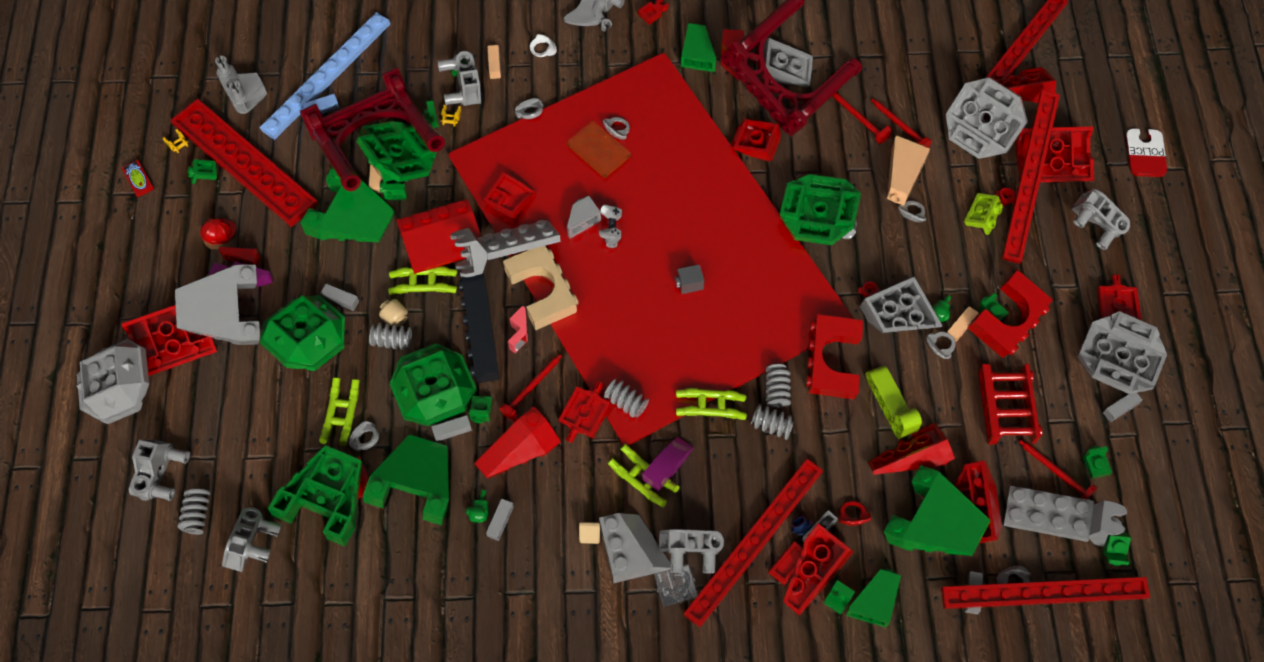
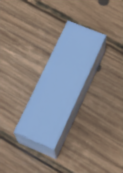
(324, 104)

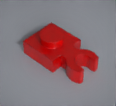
(652, 12)

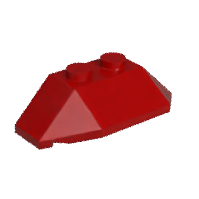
(979, 487)

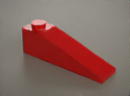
(1030, 83)
(523, 441)
(926, 448)
(818, 563)

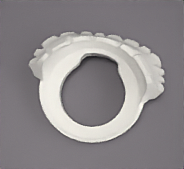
(551, 50)

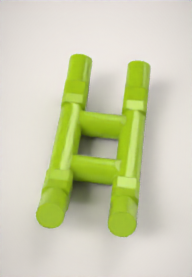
(431, 286)
(336, 402)
(701, 408)
(630, 476)

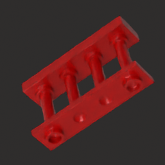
(993, 413)

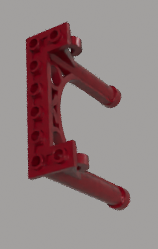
(361, 113)
(790, 119)

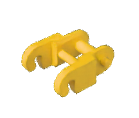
(456, 116)
(172, 145)

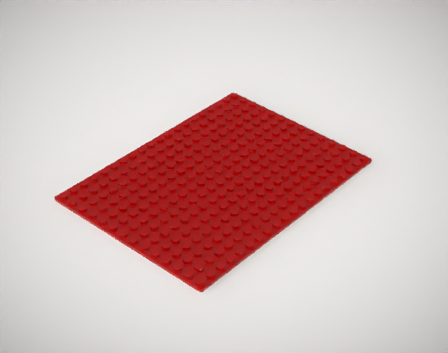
(681, 207)

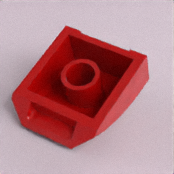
(757, 139)

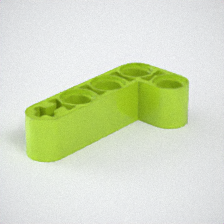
(900, 417)

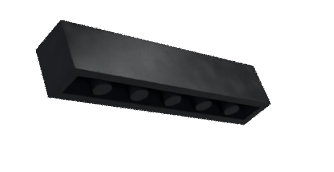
(480, 328)

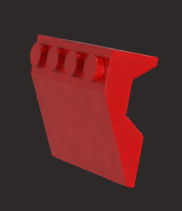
(1066, 157)
(429, 232)
(165, 343)

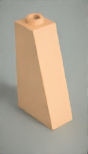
(905, 167)

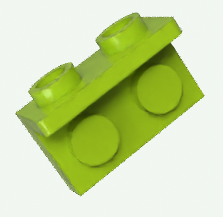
(984, 212)

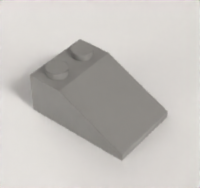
(787, 64)

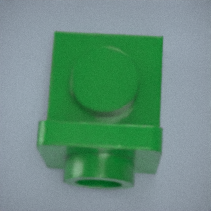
(430, 114)
(202, 170)
(393, 191)
(993, 307)
(480, 409)
(1097, 462)
(1117, 549)
(839, 597)

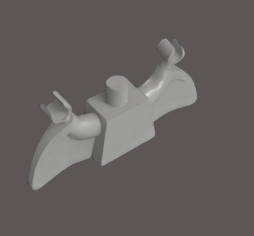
(590, 13)

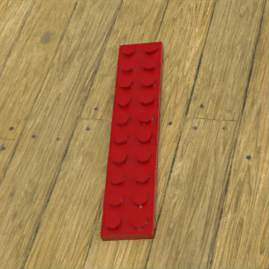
(244, 162)

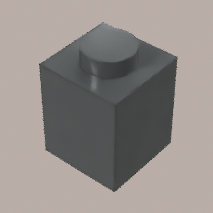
(689, 279)

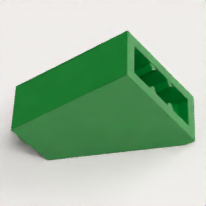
(698, 49)
(877, 599)

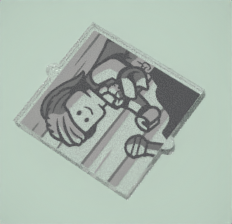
(675, 586)

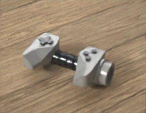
(612, 234)

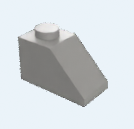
(582, 216)

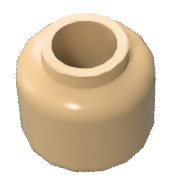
(393, 313)

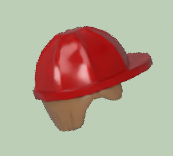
(217, 232)

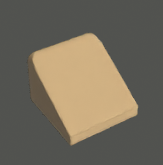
(589, 532)

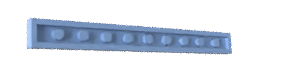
(325, 75)

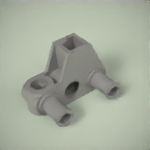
(467, 77)
(242, 89)
(1099, 209)
(147, 459)
(241, 540)
(682, 541)

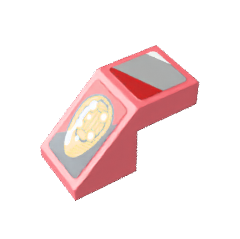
(519, 324)

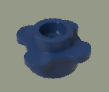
(801, 525)

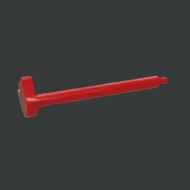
(881, 136)
(926, 142)
(508, 410)
(1086, 494)

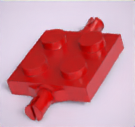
(1118, 299)
(585, 412)

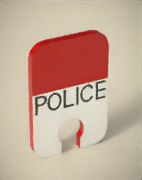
(1146, 158)

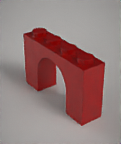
(1032, 304)
(822, 378)

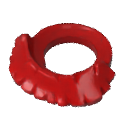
(864, 517)

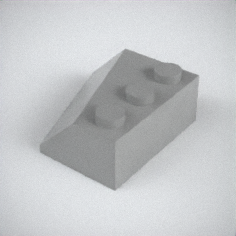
(900, 308)
(631, 547)

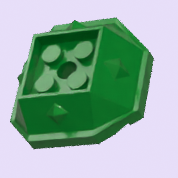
(395, 151)
(820, 193)
(307, 347)
(435, 402)

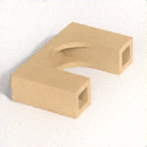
(540, 263)

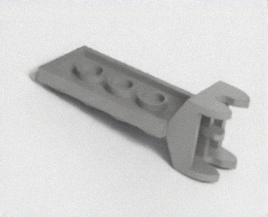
(501, 244)
(1063, 515)

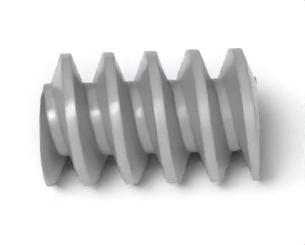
(390, 337)
(777, 386)
(626, 399)
(772, 421)
(192, 510)

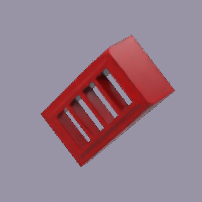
(242, 255)

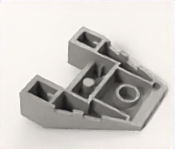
(212, 306)

